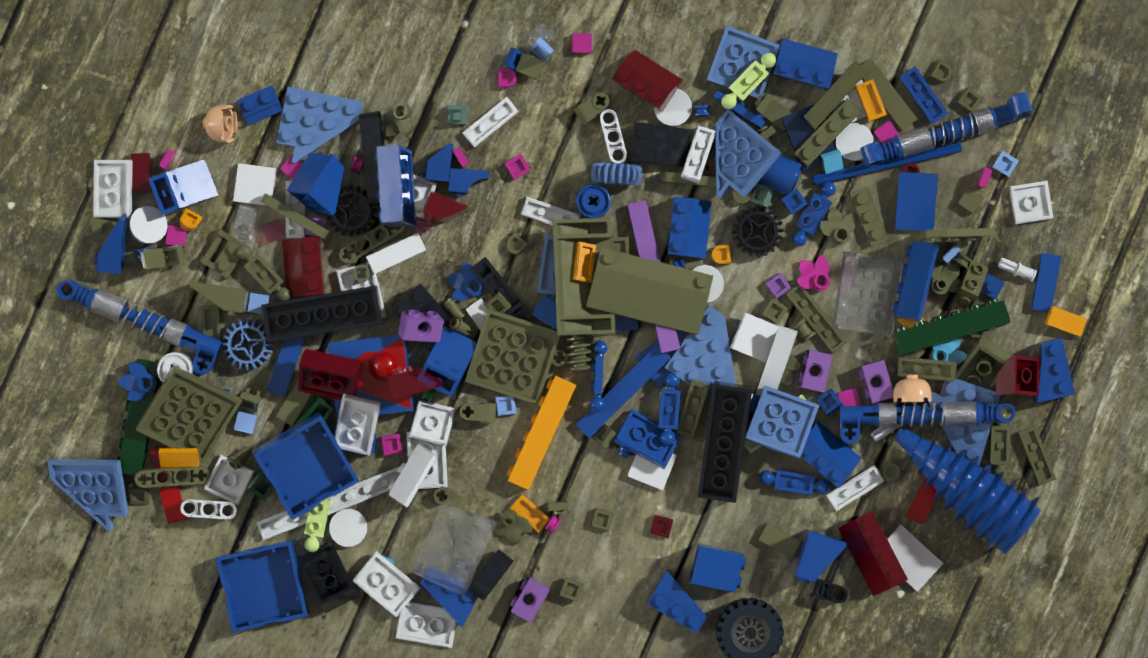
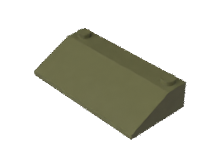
(649, 291)
(571, 295)

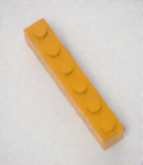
(541, 433)

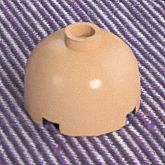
(221, 123)
(912, 390)

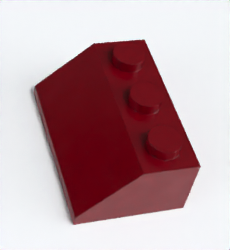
(647, 80)
(304, 266)
(328, 374)
(411, 381)

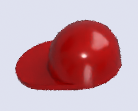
(377, 365)

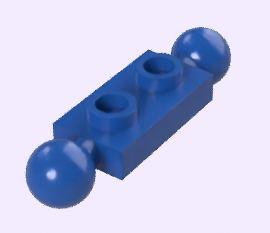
(813, 214)
(597, 403)
(669, 409)
(794, 482)

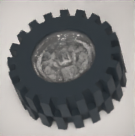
(749, 609)

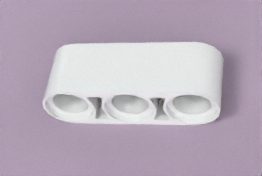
(613, 127)
(199, 504)

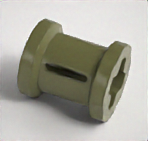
(803, 330)

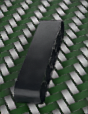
(371, 138)

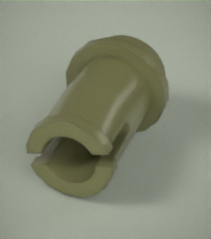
(453, 308)
(458, 325)
(237, 460)

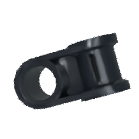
(827, 591)

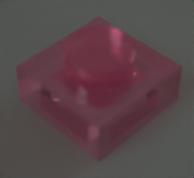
(422, 226)

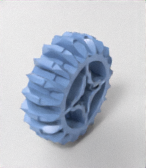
(616, 174)
(250, 353)

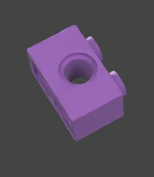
(429, 332)
(817, 382)
(884, 390)
(525, 610)

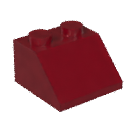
(1019, 377)

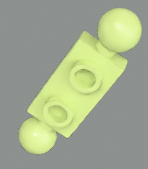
(748, 81)
(316, 525)

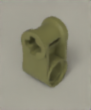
(589, 110)
(482, 412)

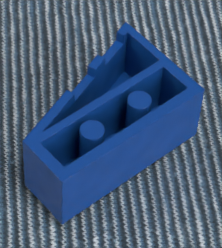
(1053, 371)
(453, 603)
(676, 603)

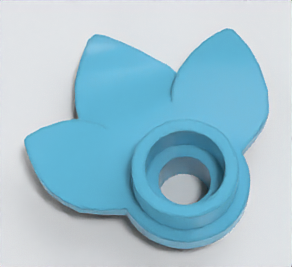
(950, 351)

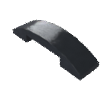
(495, 283)

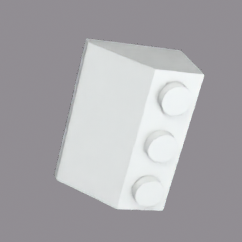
(412, 474)

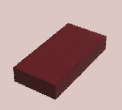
(141, 172)

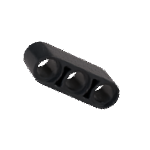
(491, 575)

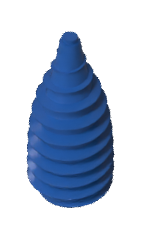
(973, 492)

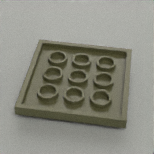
(512, 356)
(188, 413)

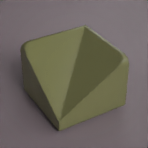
(529, 65)

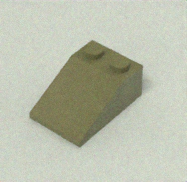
(226, 298)
(983, 363)

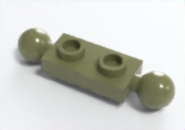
(263, 273)
(1000, 445)

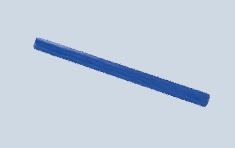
(862, 169)

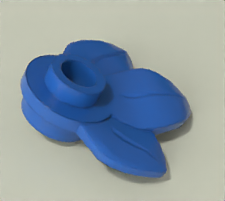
(462, 283)
(135, 382)

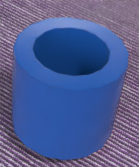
(782, 175)
(593, 211)

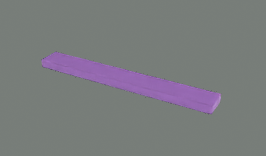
(647, 249)

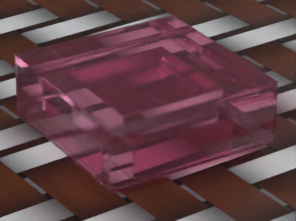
(273, 230)

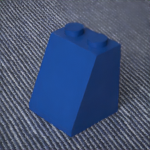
(318, 183)
(816, 555)
(717, 568)

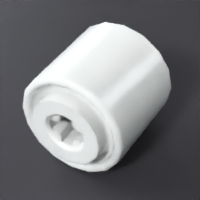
(177, 359)

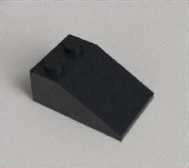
(660, 144)
(422, 301)
(328, 577)

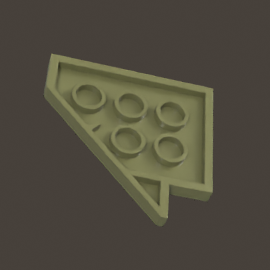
(953, 235)

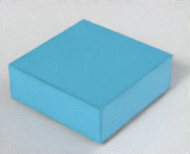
(832, 161)

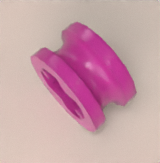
(357, 164)
(553, 524)

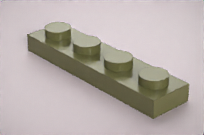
(827, 132)

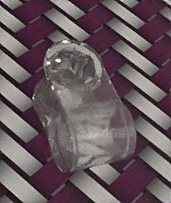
(245, 220)

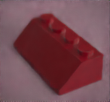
(443, 209)
(873, 553)

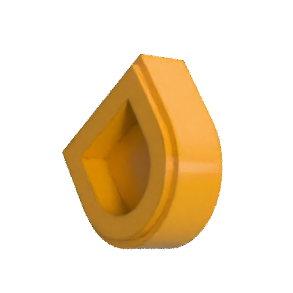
(189, 220)
(721, 254)

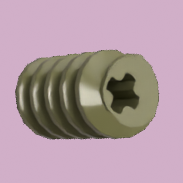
(579, 352)

